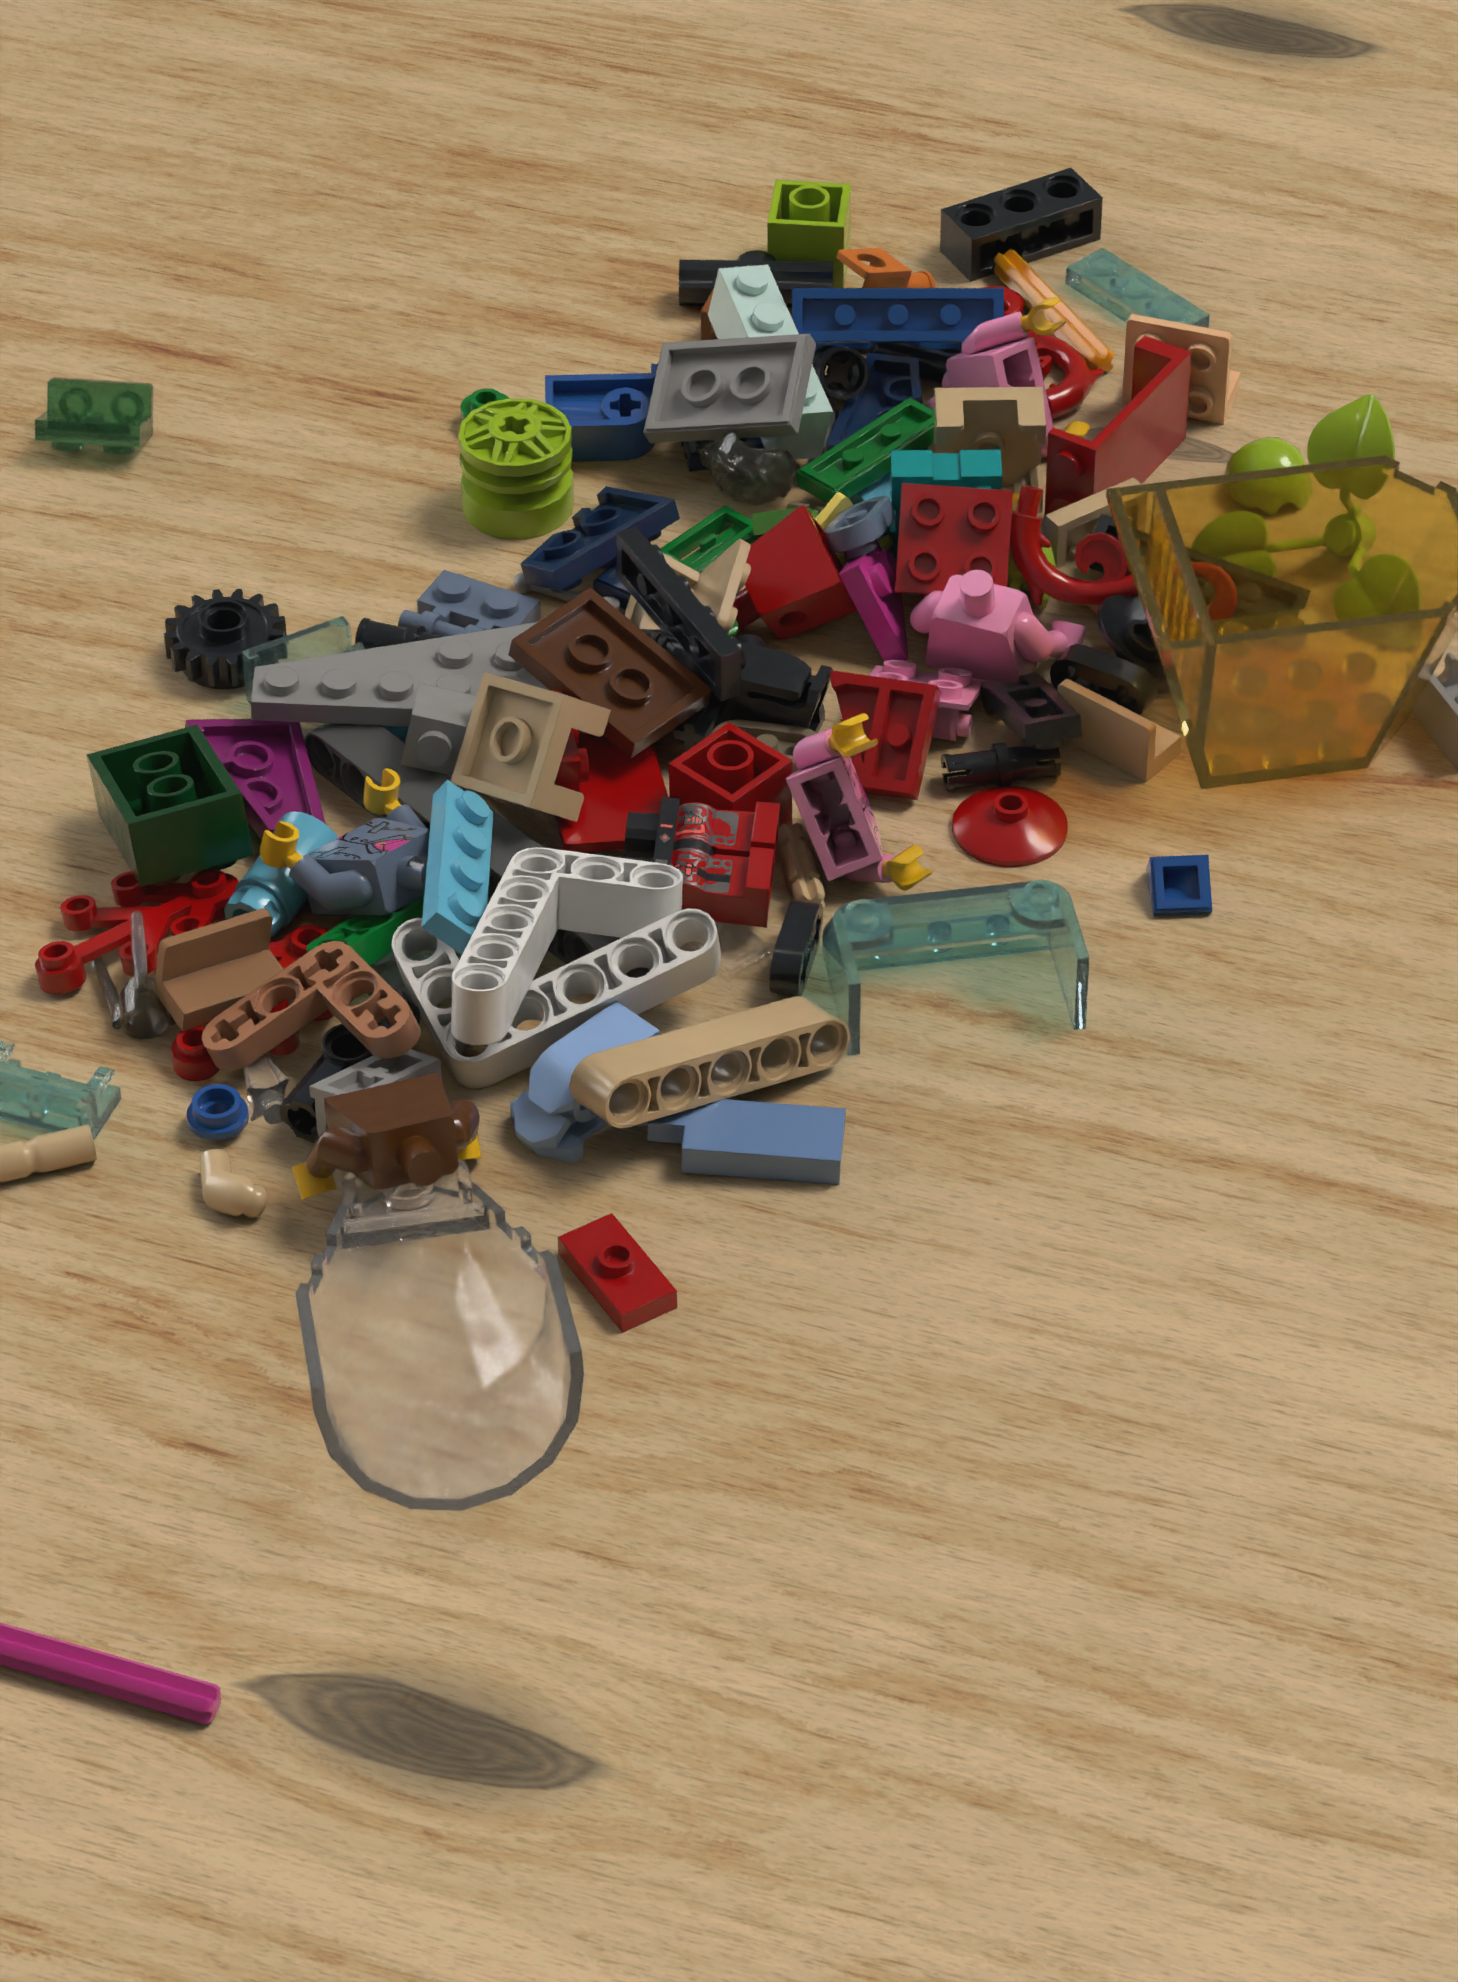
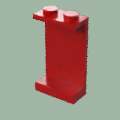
(1134, 440)

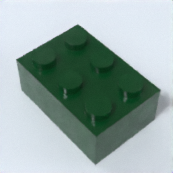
(170, 806)

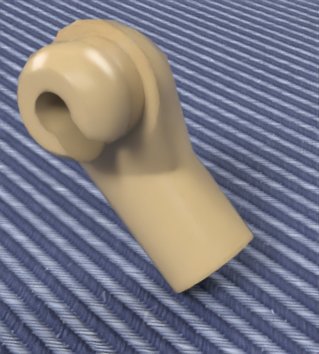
(229, 1191)

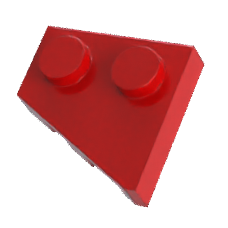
(900, 719)

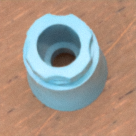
(272, 886)

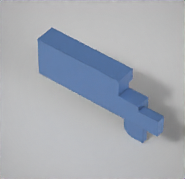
(757, 1140)

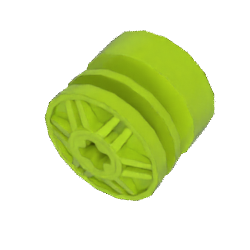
(516, 468)

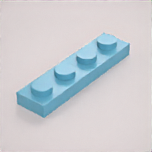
(457, 865)

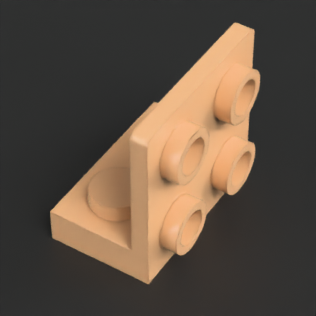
(1211, 380)

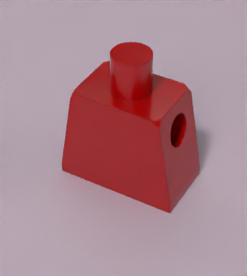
(793, 579)

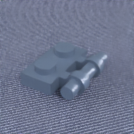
(466, 605)

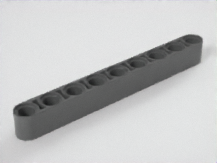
(352, 752)

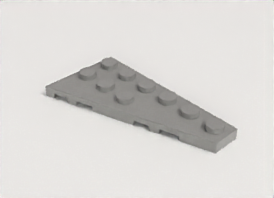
(382, 682)

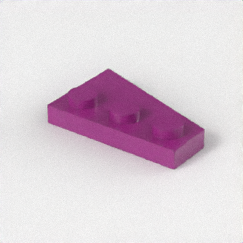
(267, 766)

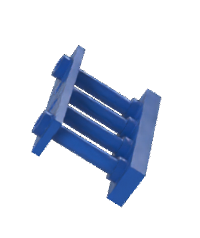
(894, 315)

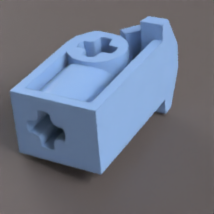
(548, 1116)

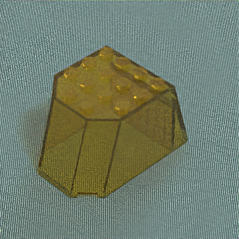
(1292, 609)

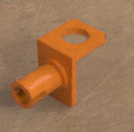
(883, 269)

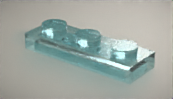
(1129, 291)

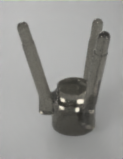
(137, 1006)

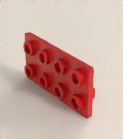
(610, 789)

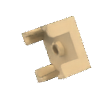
(995, 420)
(519, 743)

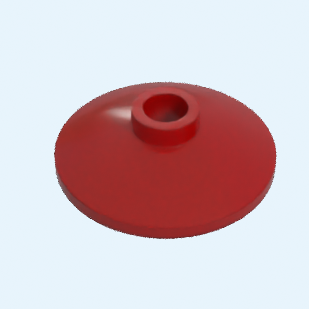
(1010, 826)

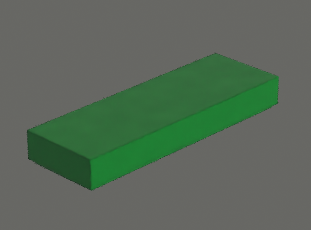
(867, 453)

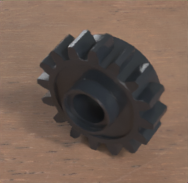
(213, 633)

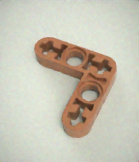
(335, 979)

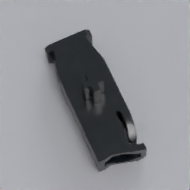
(773, 690)

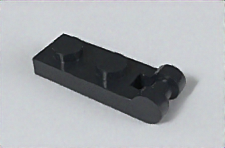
(1032, 710)

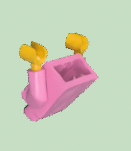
(1004, 356)
(840, 813)

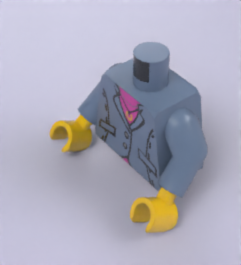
(365, 869)

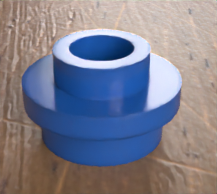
(217, 1112)

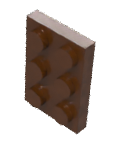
(611, 663)

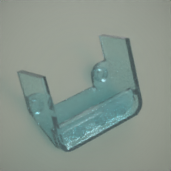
(954, 927)

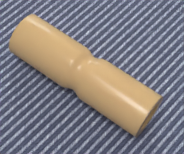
(47, 1153)

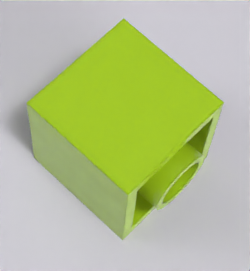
(810, 223)

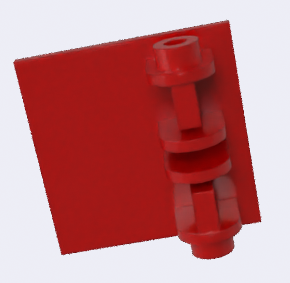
(949, 534)

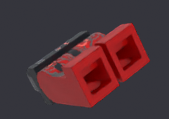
(721, 853)

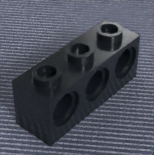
(1028, 218)

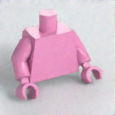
(988, 629)

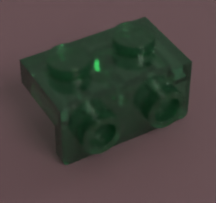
(96, 413)

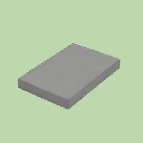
(730, 387)

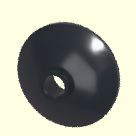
(1126, 632)

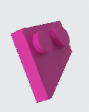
(872, 590)

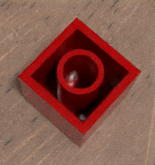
(732, 773)

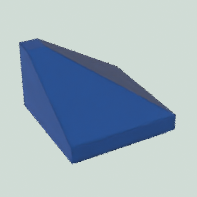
(1179, 884)

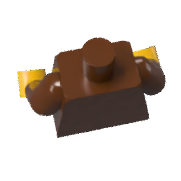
(391, 1137)

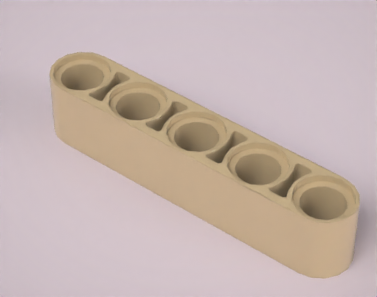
(709, 1061)

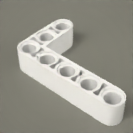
(535, 898)
(551, 995)

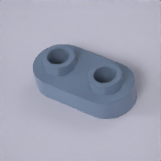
(859, 526)

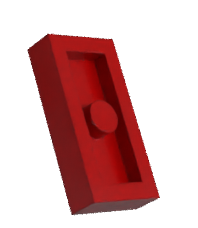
(617, 1272)

